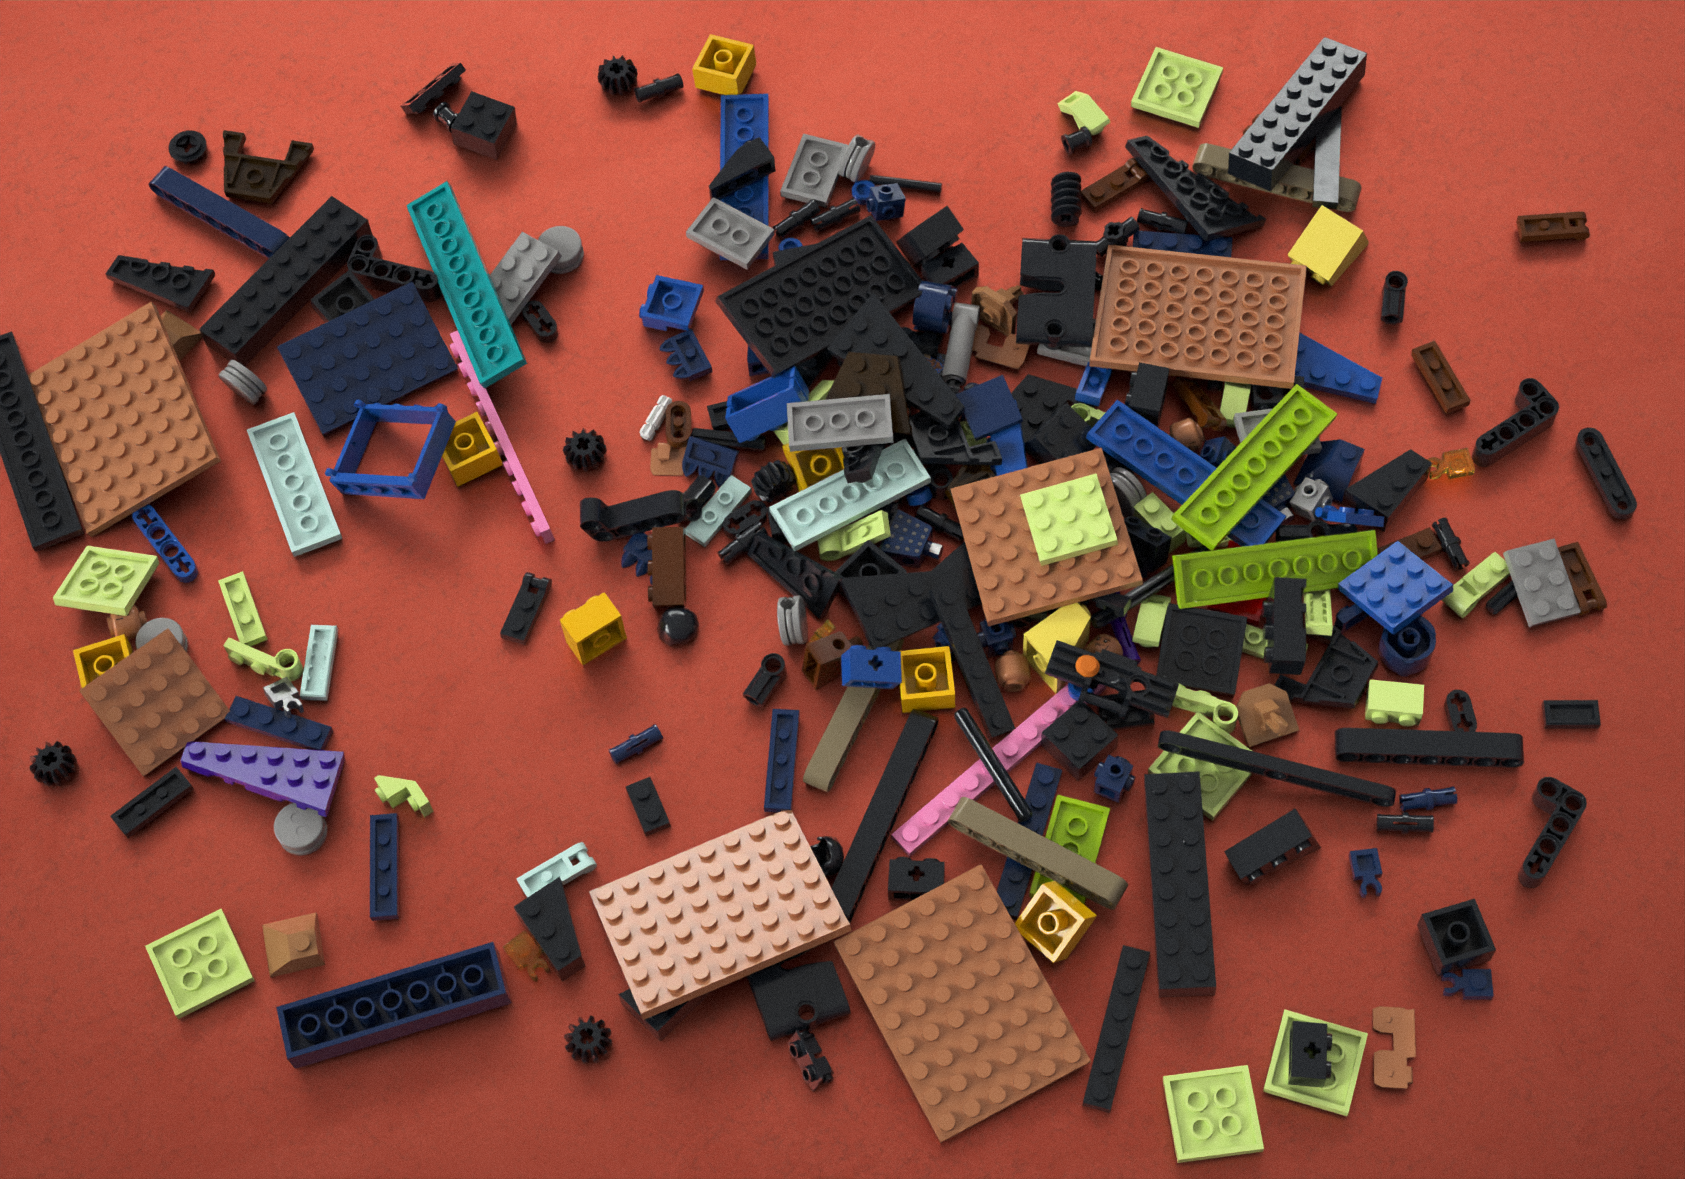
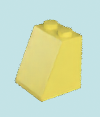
(1328, 246)
(1068, 625)

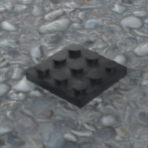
(1201, 649)

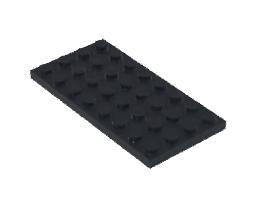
(811, 297)

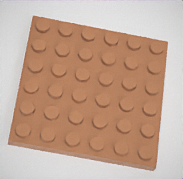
(1005, 555)

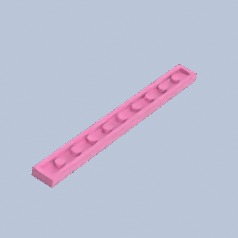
(503, 444)
(977, 779)

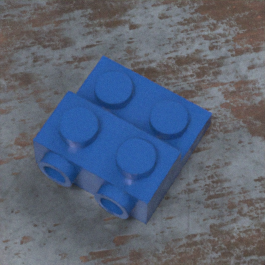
(671, 304)

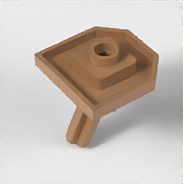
(997, 307)
(1265, 714)

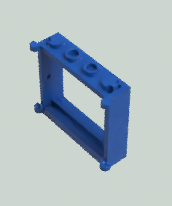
(418, 482)

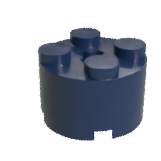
(933, 307)
(1409, 648)

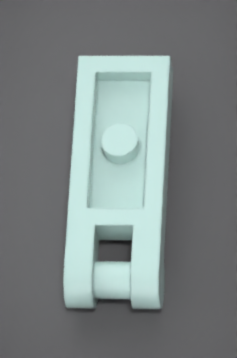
(558, 866)

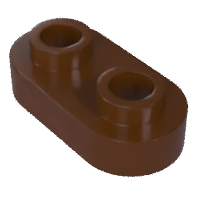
(678, 426)

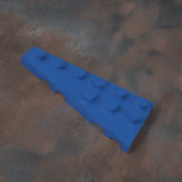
(1334, 373)

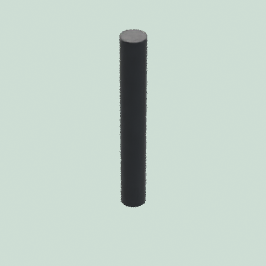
(907, 183)

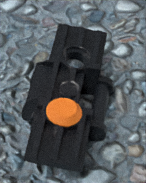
(1115, 671)

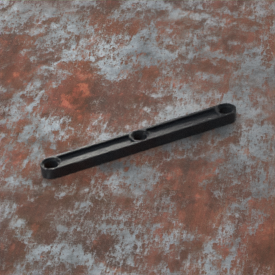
(1277, 768)

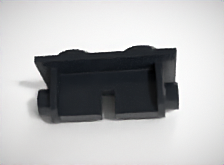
(803, 1048)

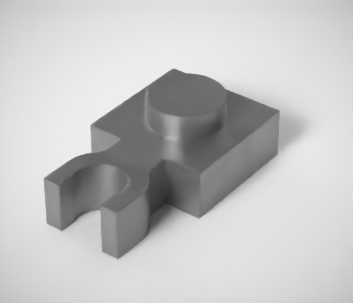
(285, 695)

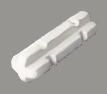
(655, 418)

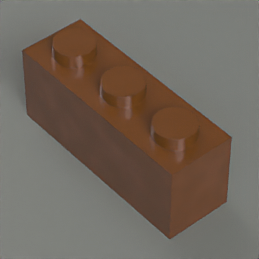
(667, 567)

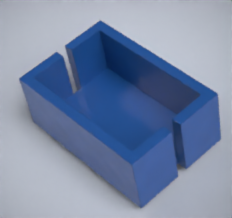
(764, 404)

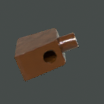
(823, 658)

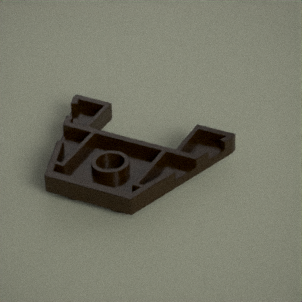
(259, 177)
(874, 375)

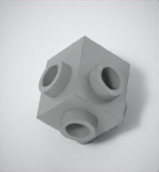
(1309, 496)

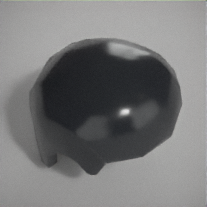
(677, 625)
(829, 855)

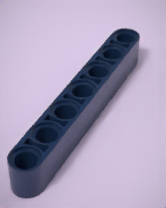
(217, 212)

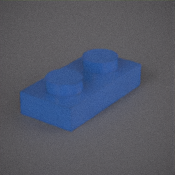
(1093, 385)

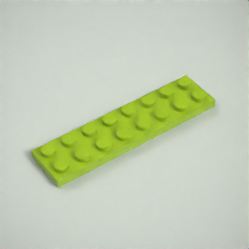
(1254, 467)
(1250, 570)

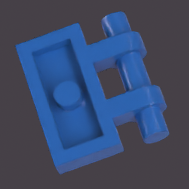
(1349, 515)

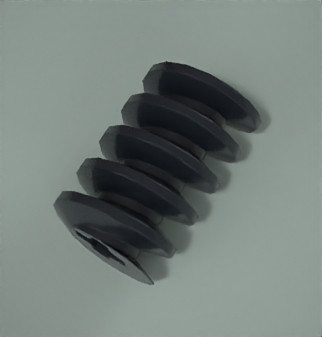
(1066, 199)

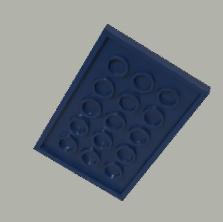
(367, 356)

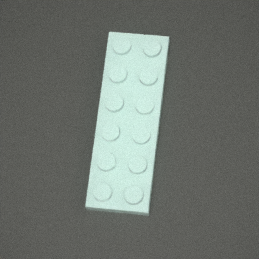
(294, 484)
(838, 503)

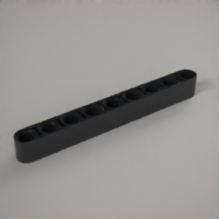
(883, 810)

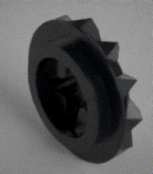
(180, 143)

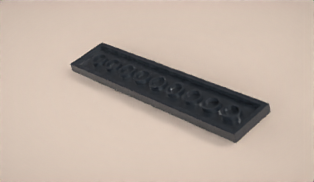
(30, 456)

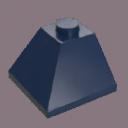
(1334, 465)

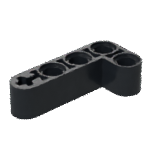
(373, 267)
(1512, 428)
(632, 516)
(1549, 837)

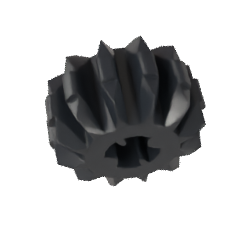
(617, 75)
(584, 449)
(773, 481)
(53, 764)
(588, 1050)

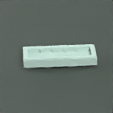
(723, 503)
(319, 662)

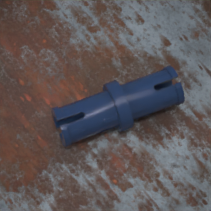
(635, 744)
(1428, 799)

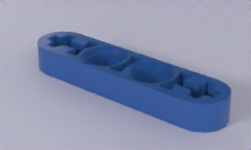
(163, 544)

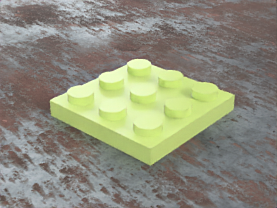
(1177, 87)
(1069, 519)
(106, 580)
(1216, 781)
(199, 963)
(1345, 1061)
(1212, 1114)

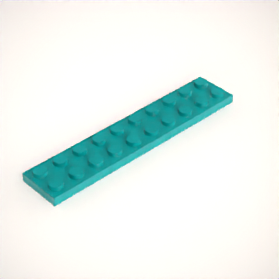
(466, 285)

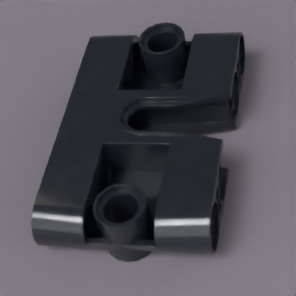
(1059, 313)
(788, 993)

